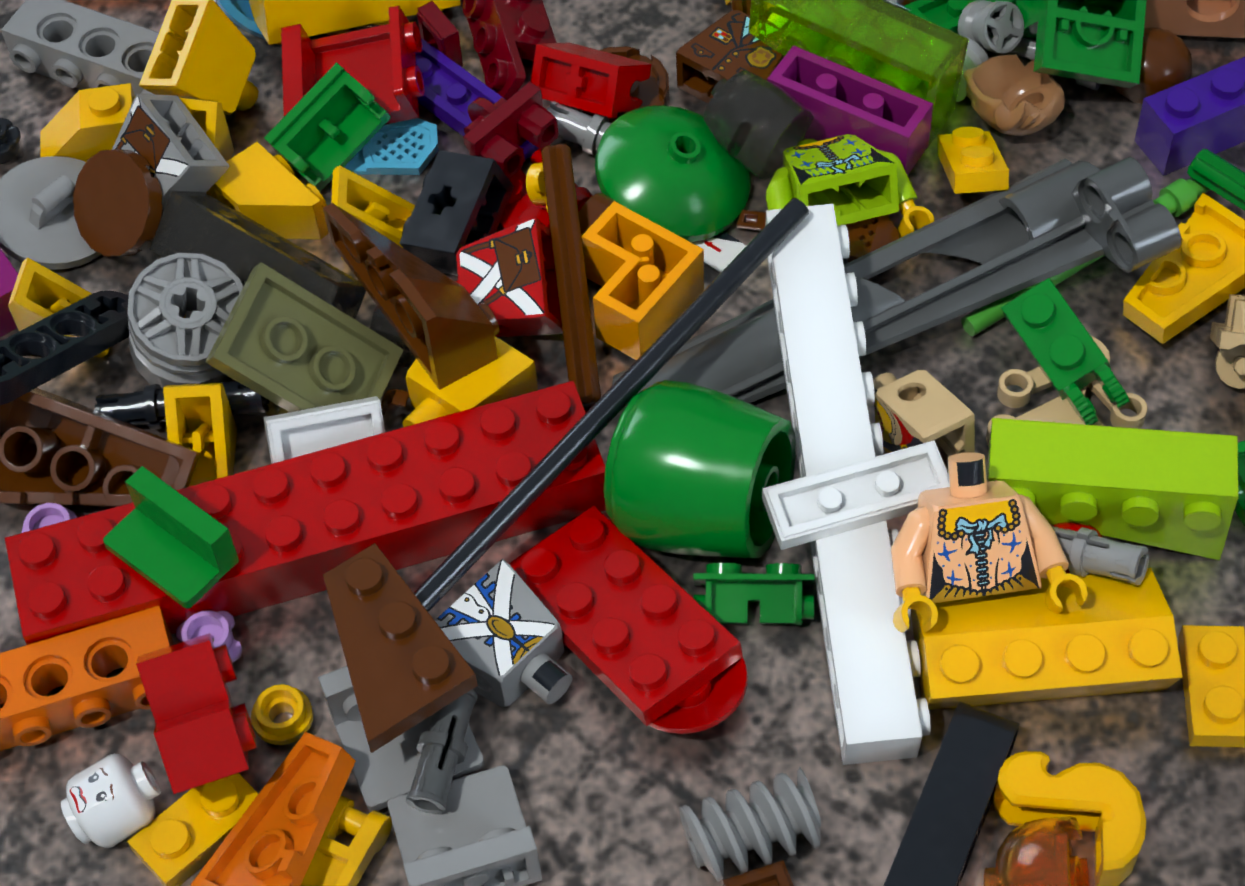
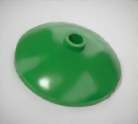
(672, 171)

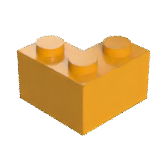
(643, 275)

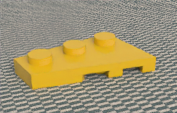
(1193, 278)

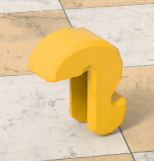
(1091, 792)

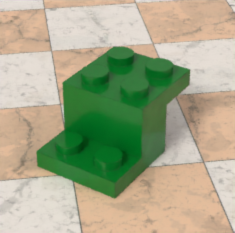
(1087, 38)

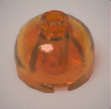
(1040, 856)

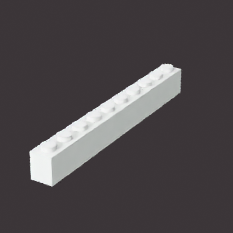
(853, 570)

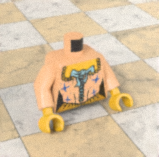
(975, 544)

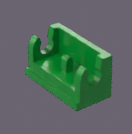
(327, 126)

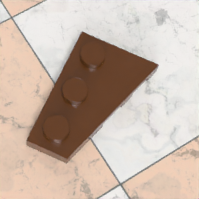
(392, 647)

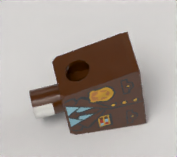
(721, 53)

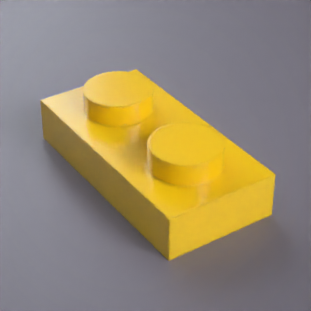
(972, 161)
(1214, 684)
(192, 829)

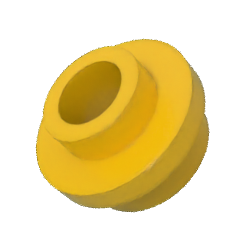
(278, 700)

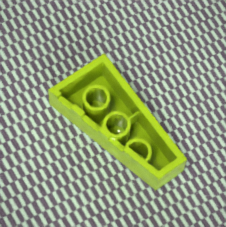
(1123, 481)

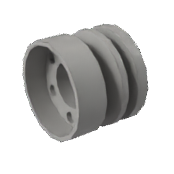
(162, 341)

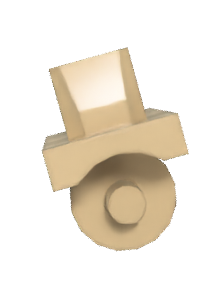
(1231, 343)

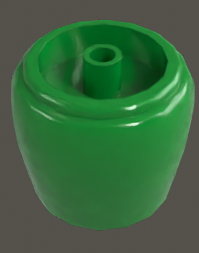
(693, 471)

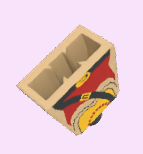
(920, 411)

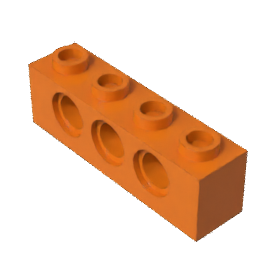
(80, 664)

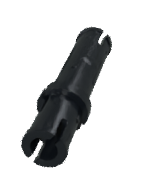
(148, 406)

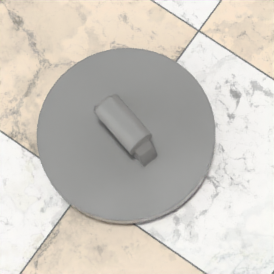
(39, 213)

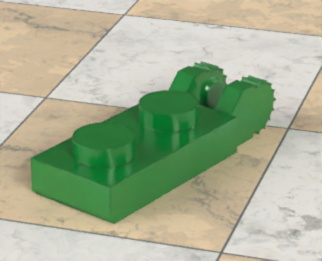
(1062, 348)

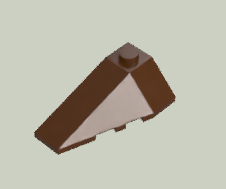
(422, 304)
(79, 455)

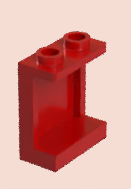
(376, 57)

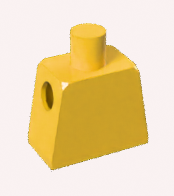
(201, 57)
(499, 380)

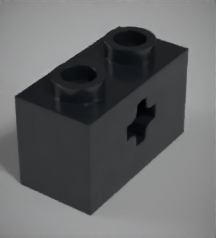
(457, 206)

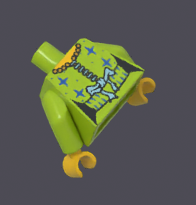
(852, 177)

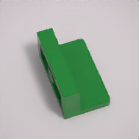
(171, 540)

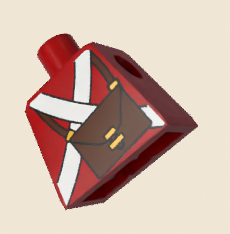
(514, 278)

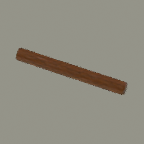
(570, 272)

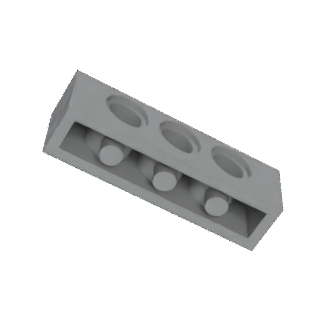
(78, 45)

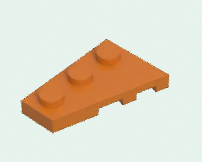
(285, 820)

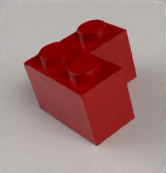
(194, 715)

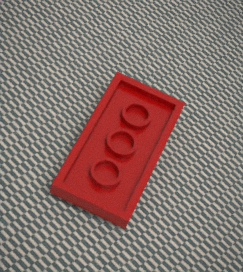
(626, 615)

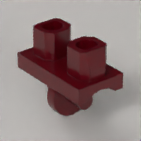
(504, 126)

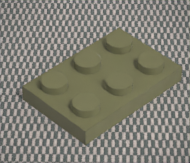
(300, 347)

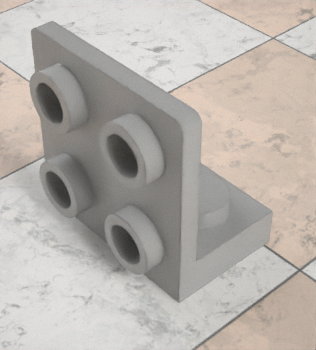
(393, 766)
(473, 841)

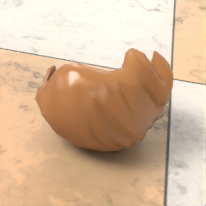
(1013, 95)

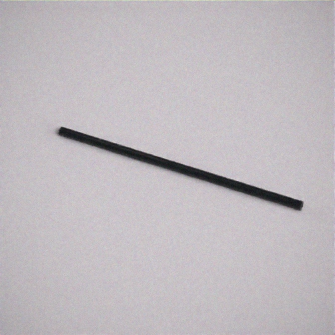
(609, 405)

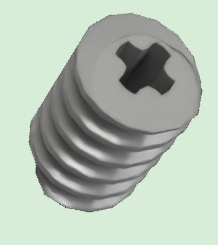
(752, 824)

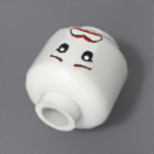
(110, 801)

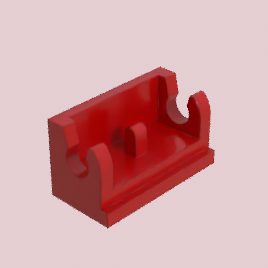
(587, 78)

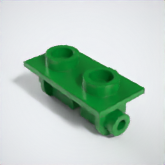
(777, 591)

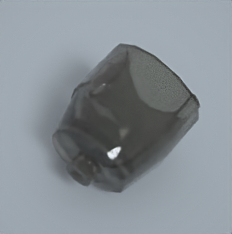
(756, 121)

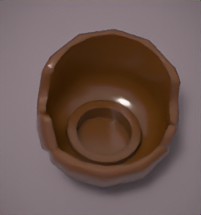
(1163, 65)

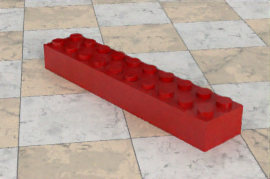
(300, 517)

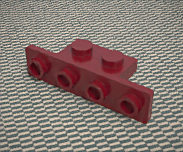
(505, 34)

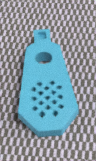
(398, 149)

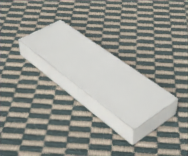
(853, 494)

